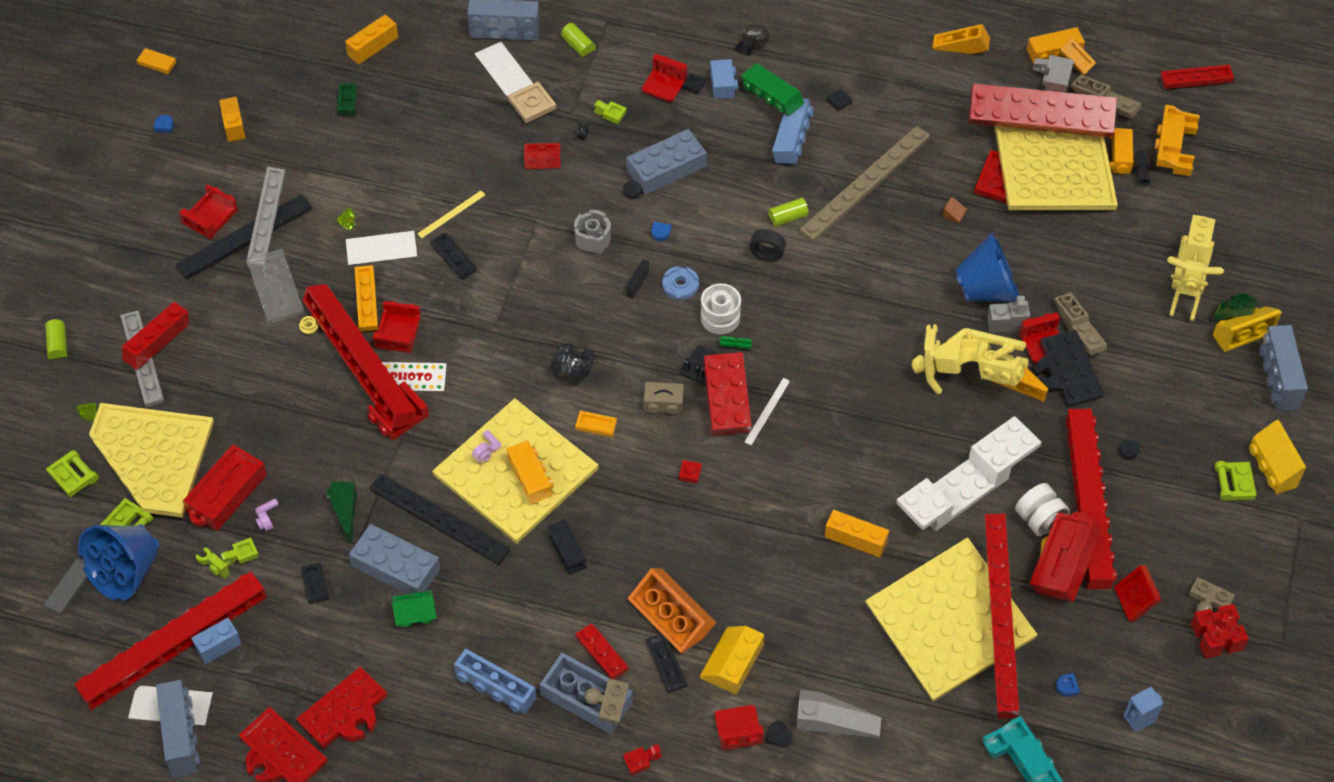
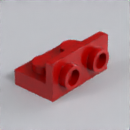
(542, 155)

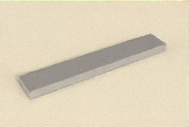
(266, 212)
(146, 373)

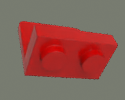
(665, 79)
(1036, 328)
(738, 727)

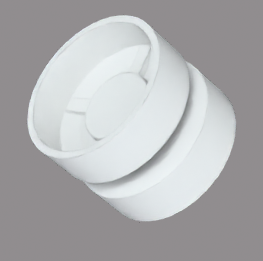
(720, 308)
(1040, 508)

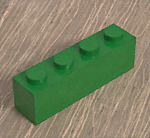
(772, 89)

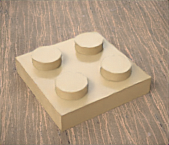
(532, 102)

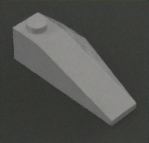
(831, 715)

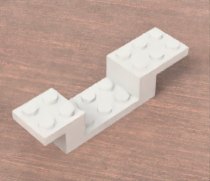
(983, 472)

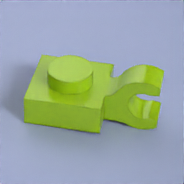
(611, 112)
(242, 551)
(216, 566)

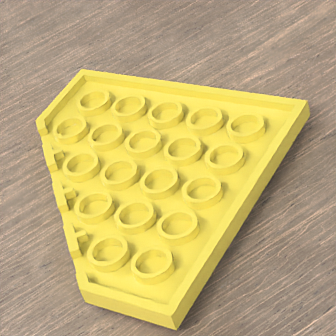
(152, 453)

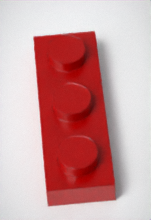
(601, 652)

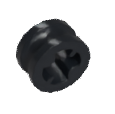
(582, 130)

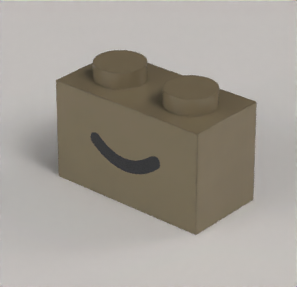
(663, 397)

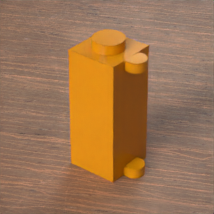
(1122, 151)

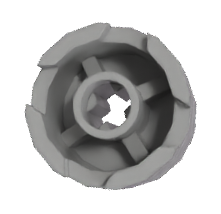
(592, 231)

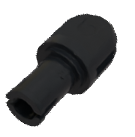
(1142, 166)

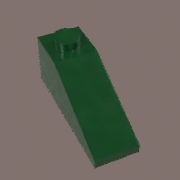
(343, 502)

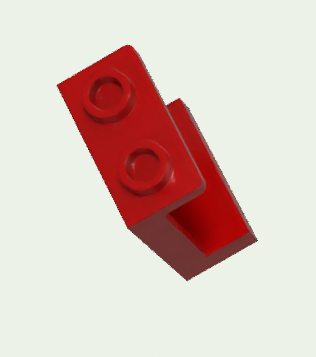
(210, 212)
(397, 327)
(421, 414)

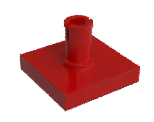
(1137, 593)

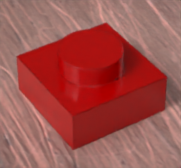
(690, 471)

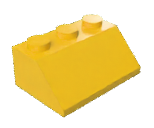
(1245, 329)
(1277, 458)
(733, 658)

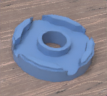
(683, 291)

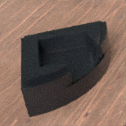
(745, 46)

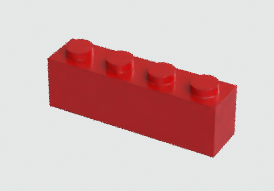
(155, 335)

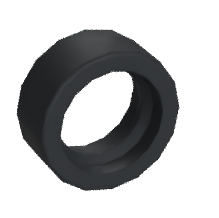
(769, 237)

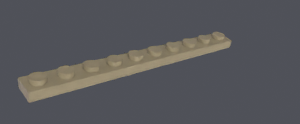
(864, 184)

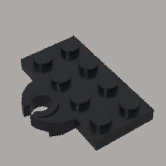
(1068, 369)

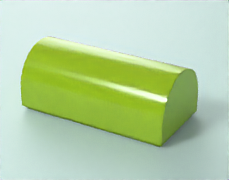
(577, 39)
(788, 212)
(56, 339)

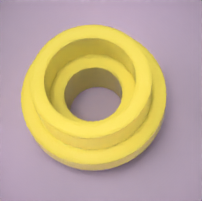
(308, 321)

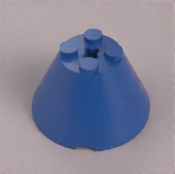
(987, 274)
(117, 558)

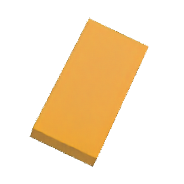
(1075, 52)
(156, 61)
(596, 424)

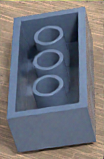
(504, 19)
(666, 161)
(1283, 368)
(394, 561)
(567, 686)
(177, 728)

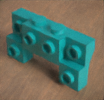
(1024, 750)

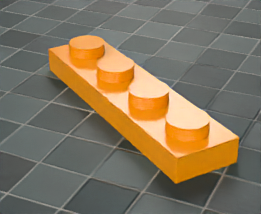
(366, 298)

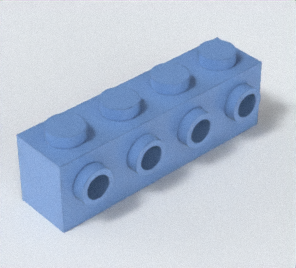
(792, 134)
(495, 681)

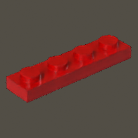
(1197, 76)

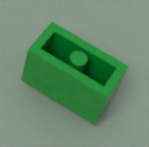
(414, 608)

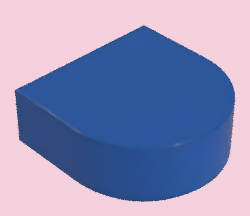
(163, 124)
(661, 231)
(1067, 685)

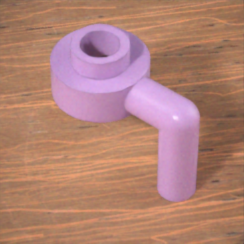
(483, 451)
(263, 520)

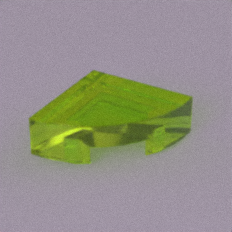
(347, 219)
(87, 411)

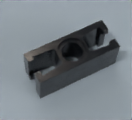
(567, 547)

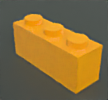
(371, 39)
(1050, 44)
(530, 472)
(856, 533)

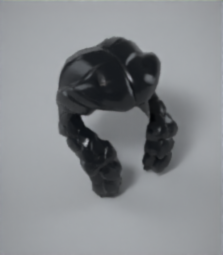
(570, 366)

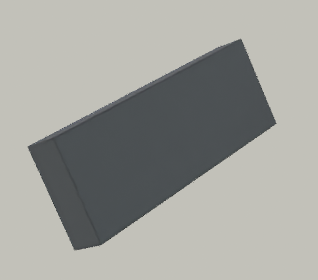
(67, 588)

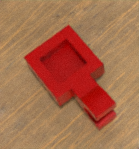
(639, 760)

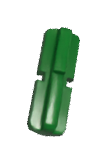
(731, 342)

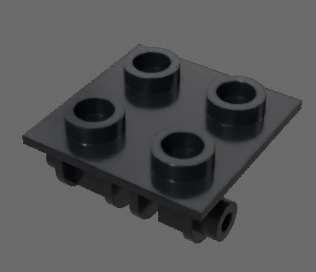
(694, 365)

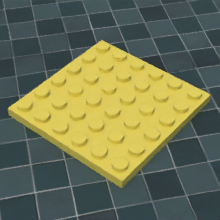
(1054, 170)
(492, 484)
(944, 619)

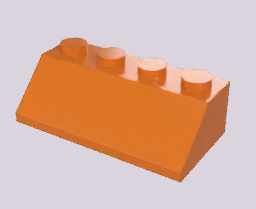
(671, 610)

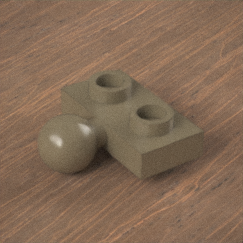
(1210, 595)
(611, 701)

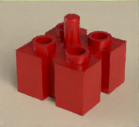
(1219, 631)

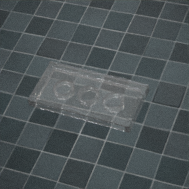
(275, 286)

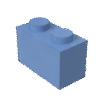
(722, 78)
(216, 641)
(1143, 709)

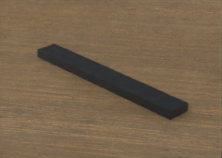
(239, 239)
(440, 519)

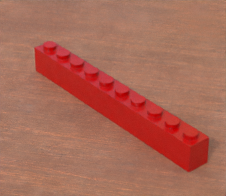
(359, 356)
(1090, 492)
(1001, 616)
(168, 641)

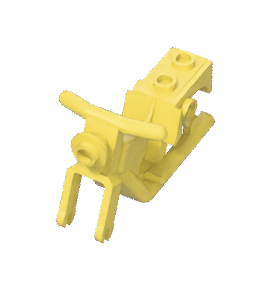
(1193, 262)
(971, 346)

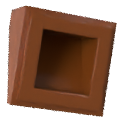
(954, 210)

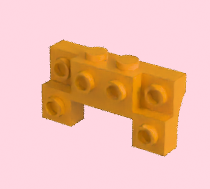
(1170, 140)

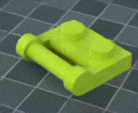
(67, 477)
(1241, 480)
(126, 513)

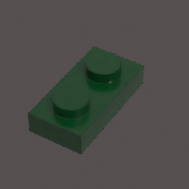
(347, 99)

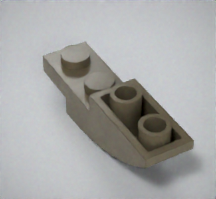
(1088, 86)
(1077, 318)

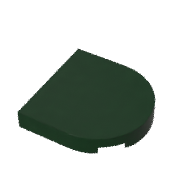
(1237, 306)

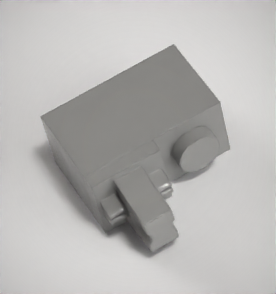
(1056, 71)
(1008, 316)

